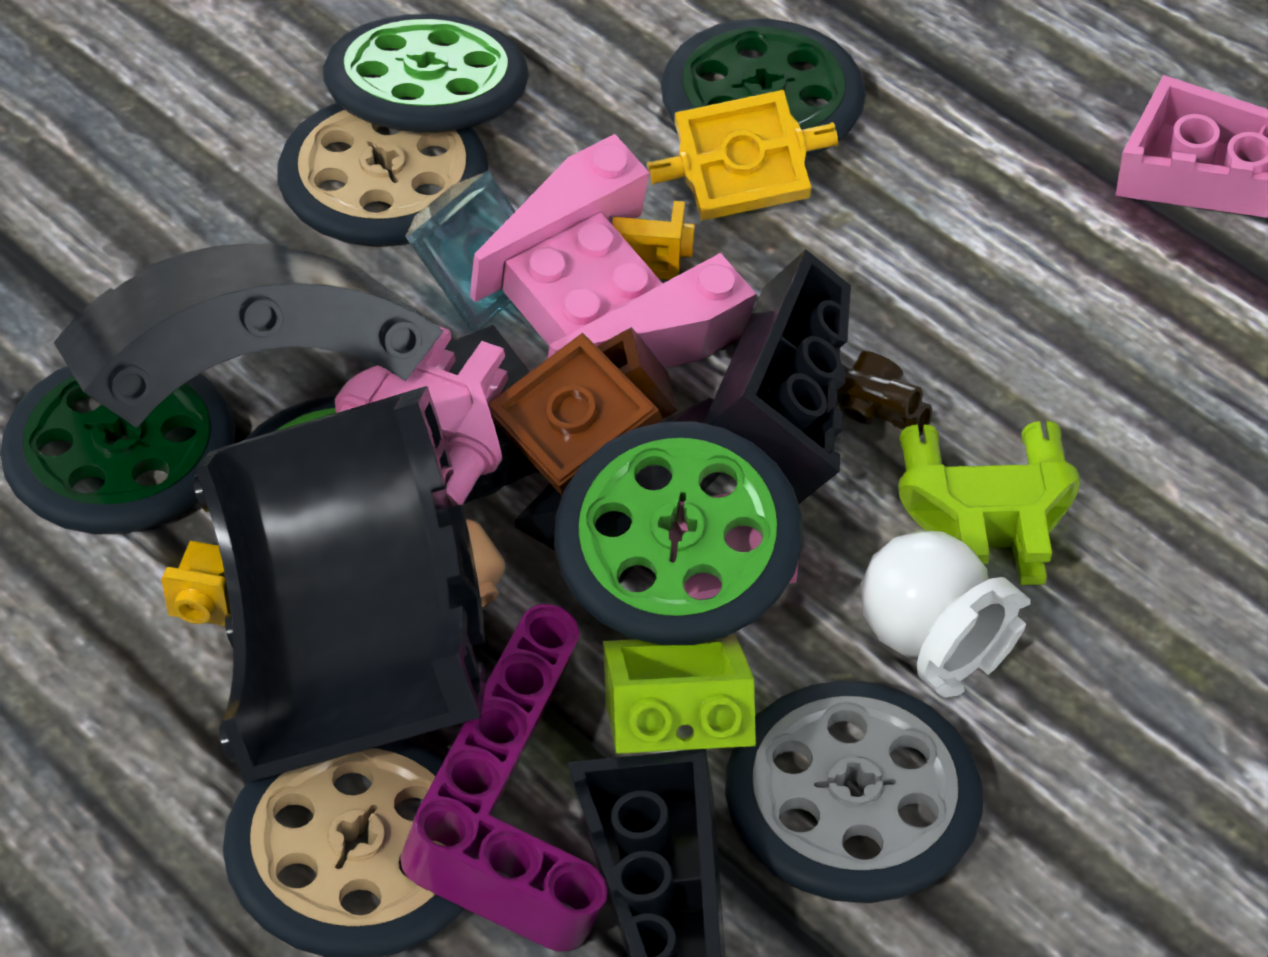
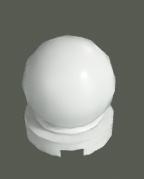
(938, 606)

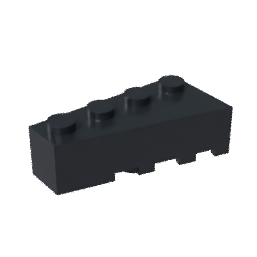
(789, 373)
(656, 849)

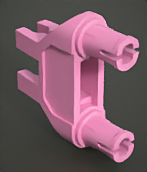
(458, 401)

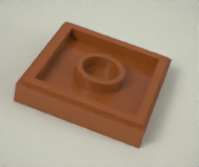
(570, 410)

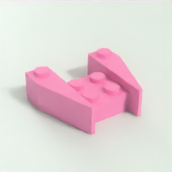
(579, 275)

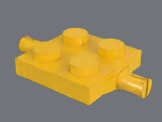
(742, 155)

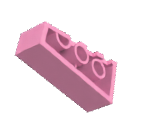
(1198, 151)

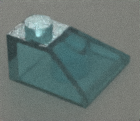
(451, 233)

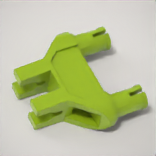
(995, 502)

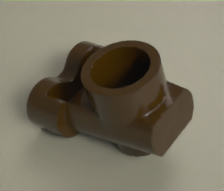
(876, 390)

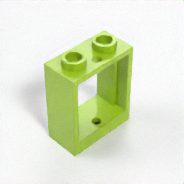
(668, 686)

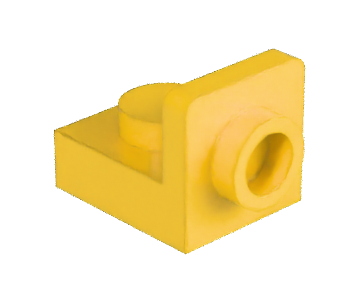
(660, 242)
(198, 587)

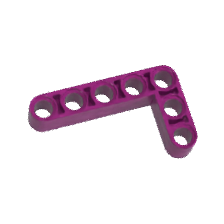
(482, 765)

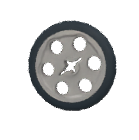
(816, 858)

